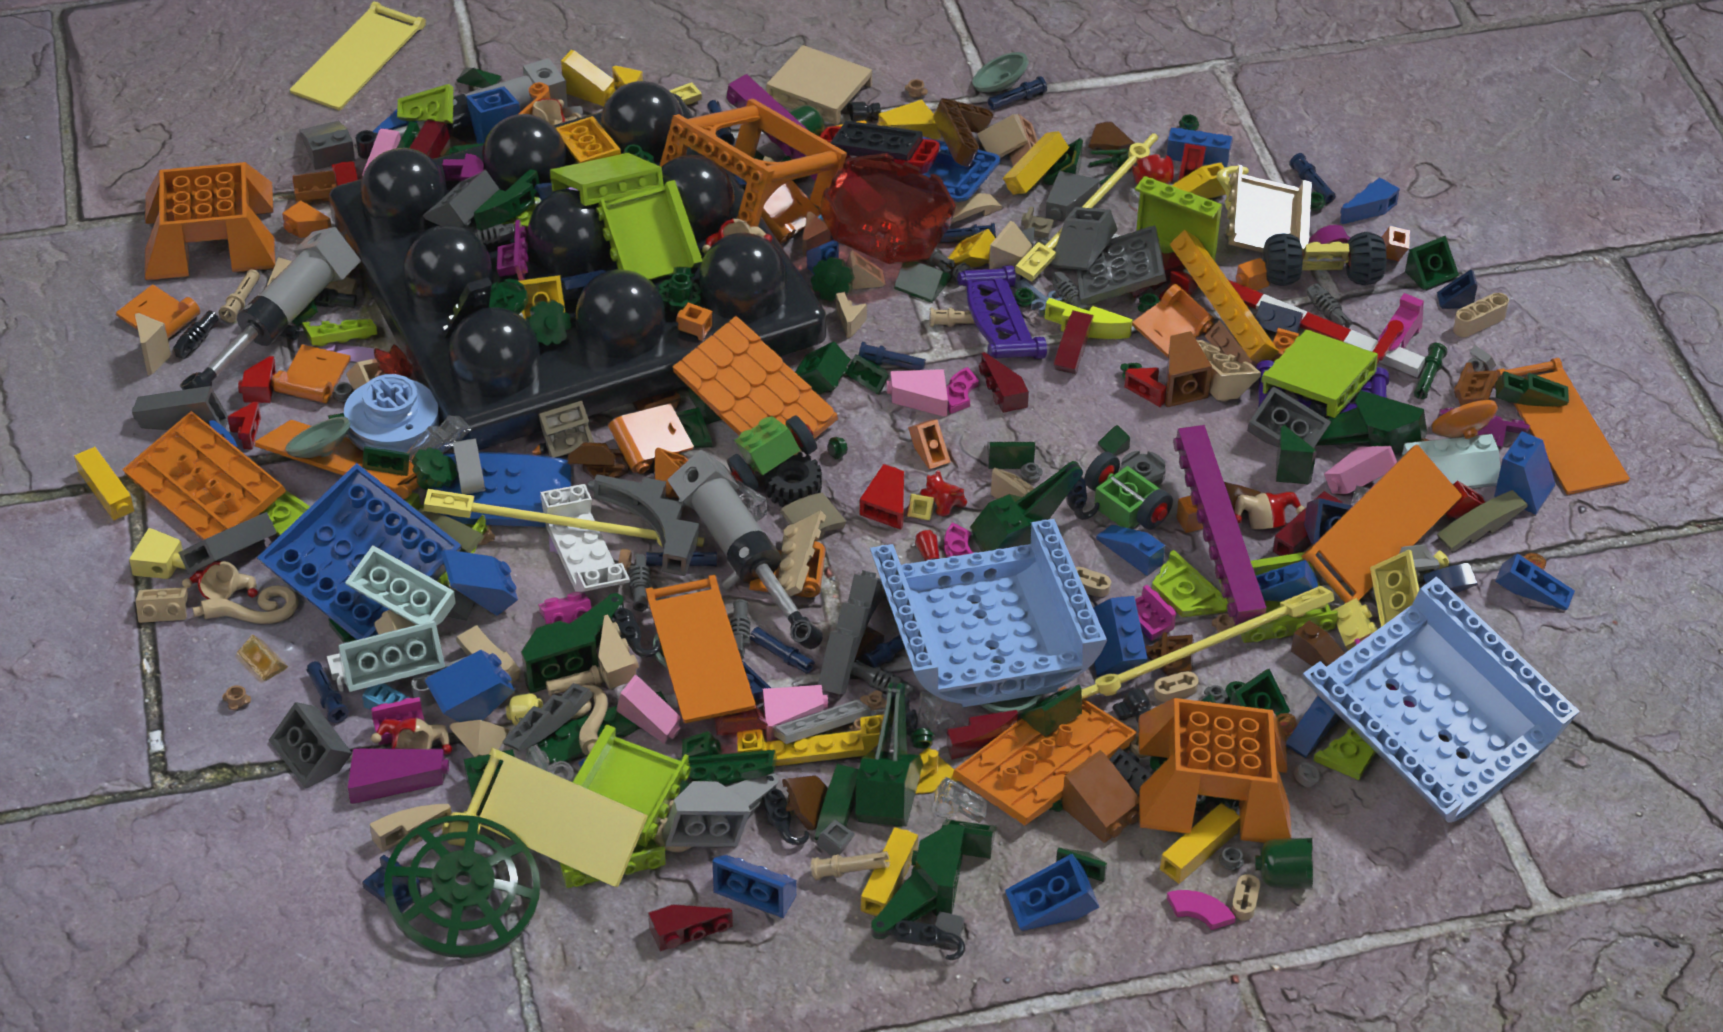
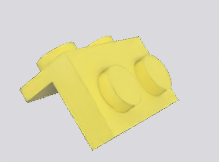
(1354, 622)

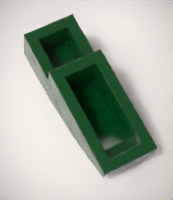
(1531, 390)
(839, 798)

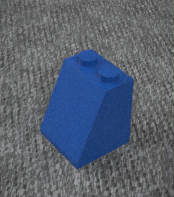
(490, 108)
(1526, 472)
(471, 687)

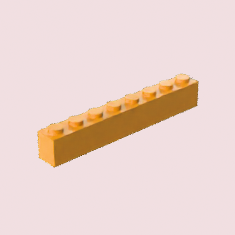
(1223, 297)

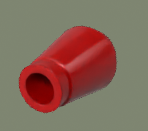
(927, 545)

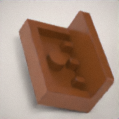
(313, 186)
(1474, 385)

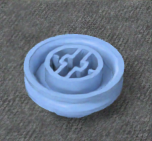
(390, 413)

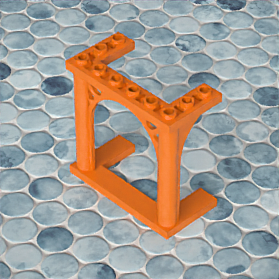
(761, 176)

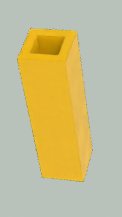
(1035, 163)
(104, 483)
(1200, 844)
(887, 881)

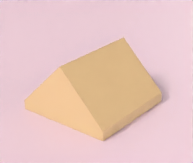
(1004, 136)
(153, 342)
(1008, 483)

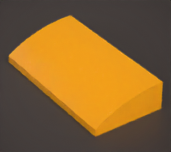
(588, 140)

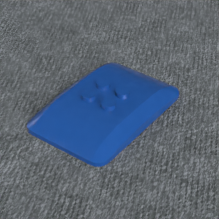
(962, 180)
(514, 483)

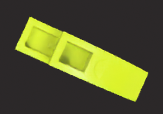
(1104, 324)

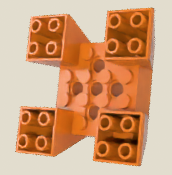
(207, 206)
(1214, 754)

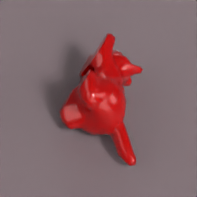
(944, 494)

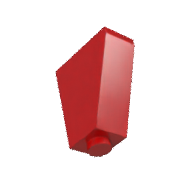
(885, 497)

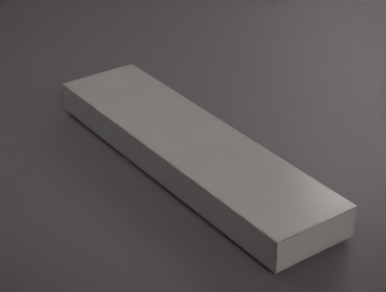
(821, 721)

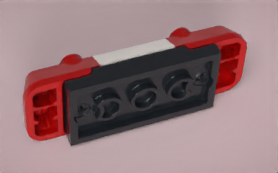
(869, 139)

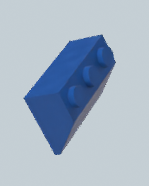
(1217, 145)
(1124, 636)
(753, 885)

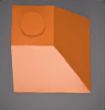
(666, 465)

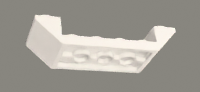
(581, 550)

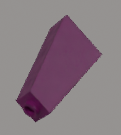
(394, 772)

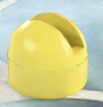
(1442, 559)

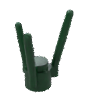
(1117, 159)

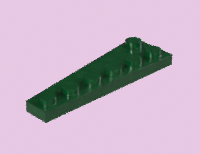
(565, 744)

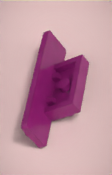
(513, 257)
(1497, 427)

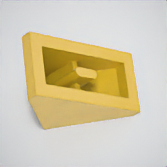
(625, 75)

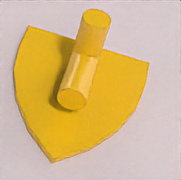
(932, 772)

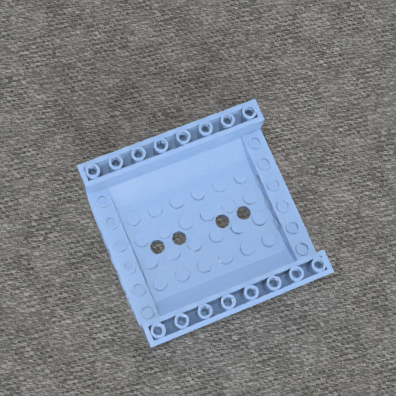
(1029, 610)
(1461, 686)

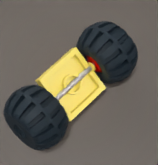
(1362, 254)

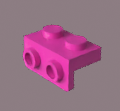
(566, 608)
(1154, 614)
(397, 711)

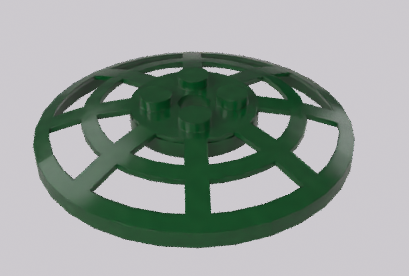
(459, 896)

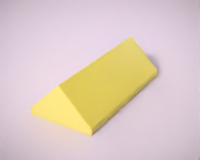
(1394, 585)

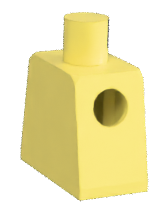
(156, 555)

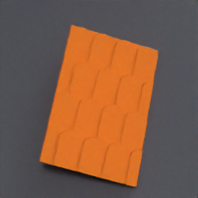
(750, 382)
(203, 478)
(1027, 770)

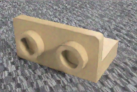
(162, 604)

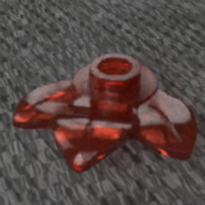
(393, 362)

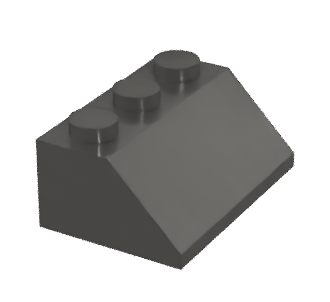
(460, 203)
(309, 745)

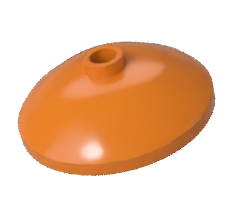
(1465, 420)

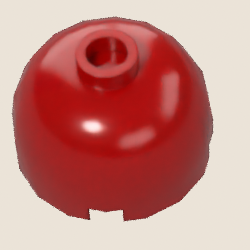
(1155, 168)

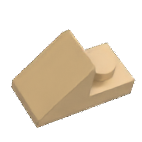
(850, 316)

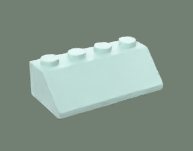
(1466, 460)
(401, 588)
(391, 656)

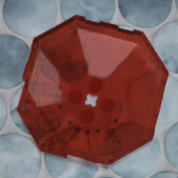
(891, 199)

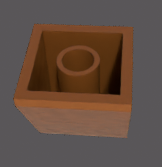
(1186, 371)
(1100, 797)

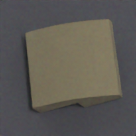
(565, 429)
(811, 504)

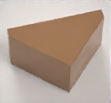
(814, 234)

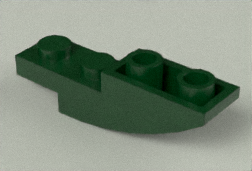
(507, 204)

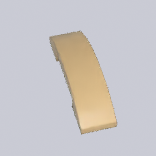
(976, 203)

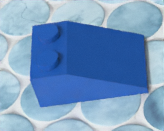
(481, 579)
(1052, 895)

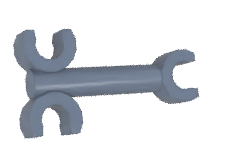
(1041, 300)

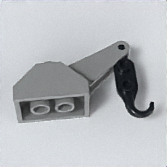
(716, 814)

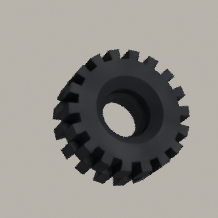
(793, 468)

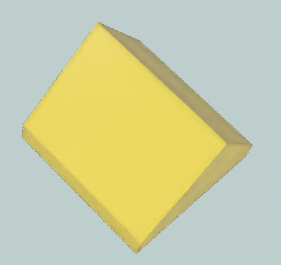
(920, 507)

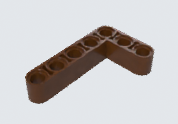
(956, 124)

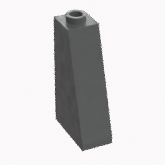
(168, 408)
(227, 542)

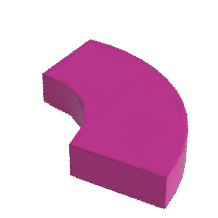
(959, 388)
(957, 541)
(1201, 907)

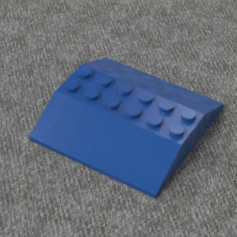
(336, 534)

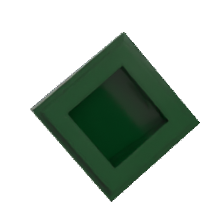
(1115, 441)

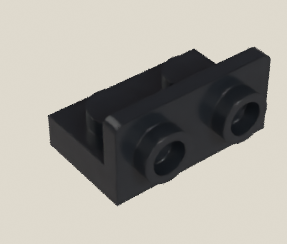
(1130, 769)

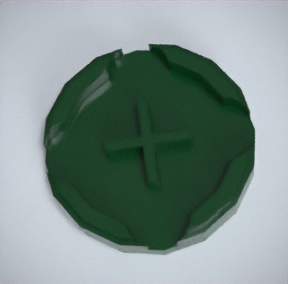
(509, 295)

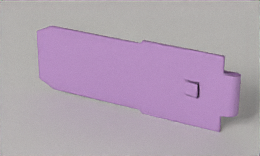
(357, 353)

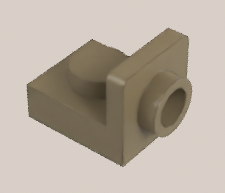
(1042, 225)

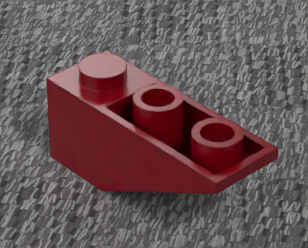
(1006, 385)
(685, 923)

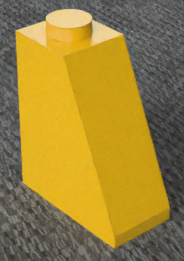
(585, 79)
(913, 117)

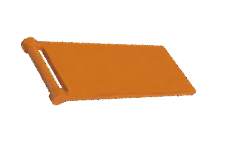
(1570, 436)
(339, 462)
(1382, 522)
(700, 650)

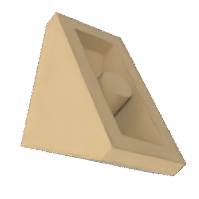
(866, 273)
(479, 736)

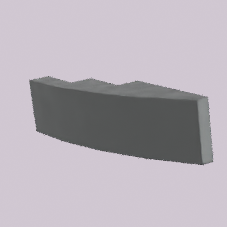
(543, 721)

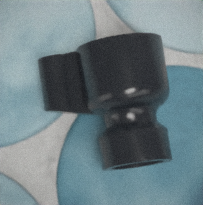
(861, 111)
(1133, 704)

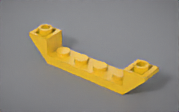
(817, 747)

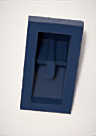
(1459, 292)

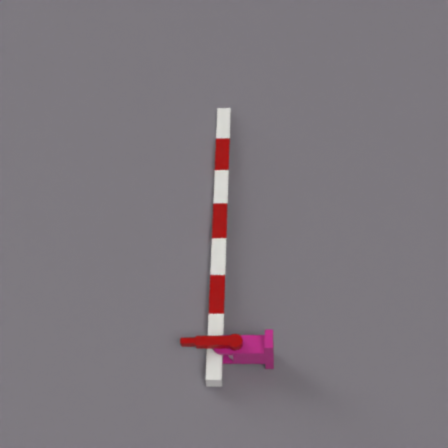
(1390, 344)

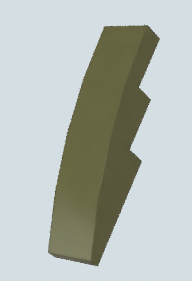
(1482, 519)
(461, 533)

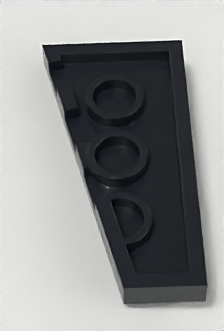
(474, 297)

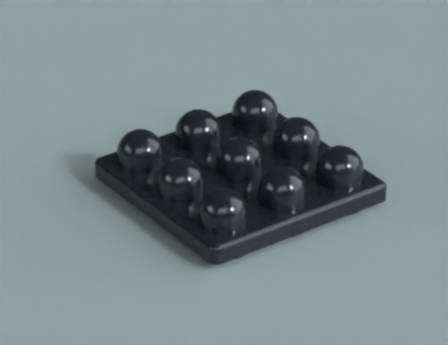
(619, 331)

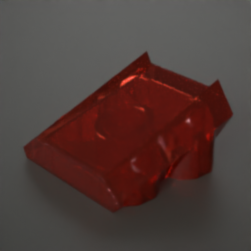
(740, 722)

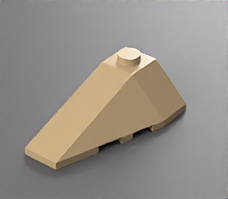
(1228, 377)

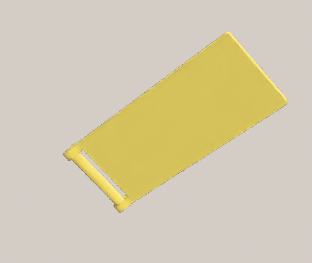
(356, 57)
(559, 817)

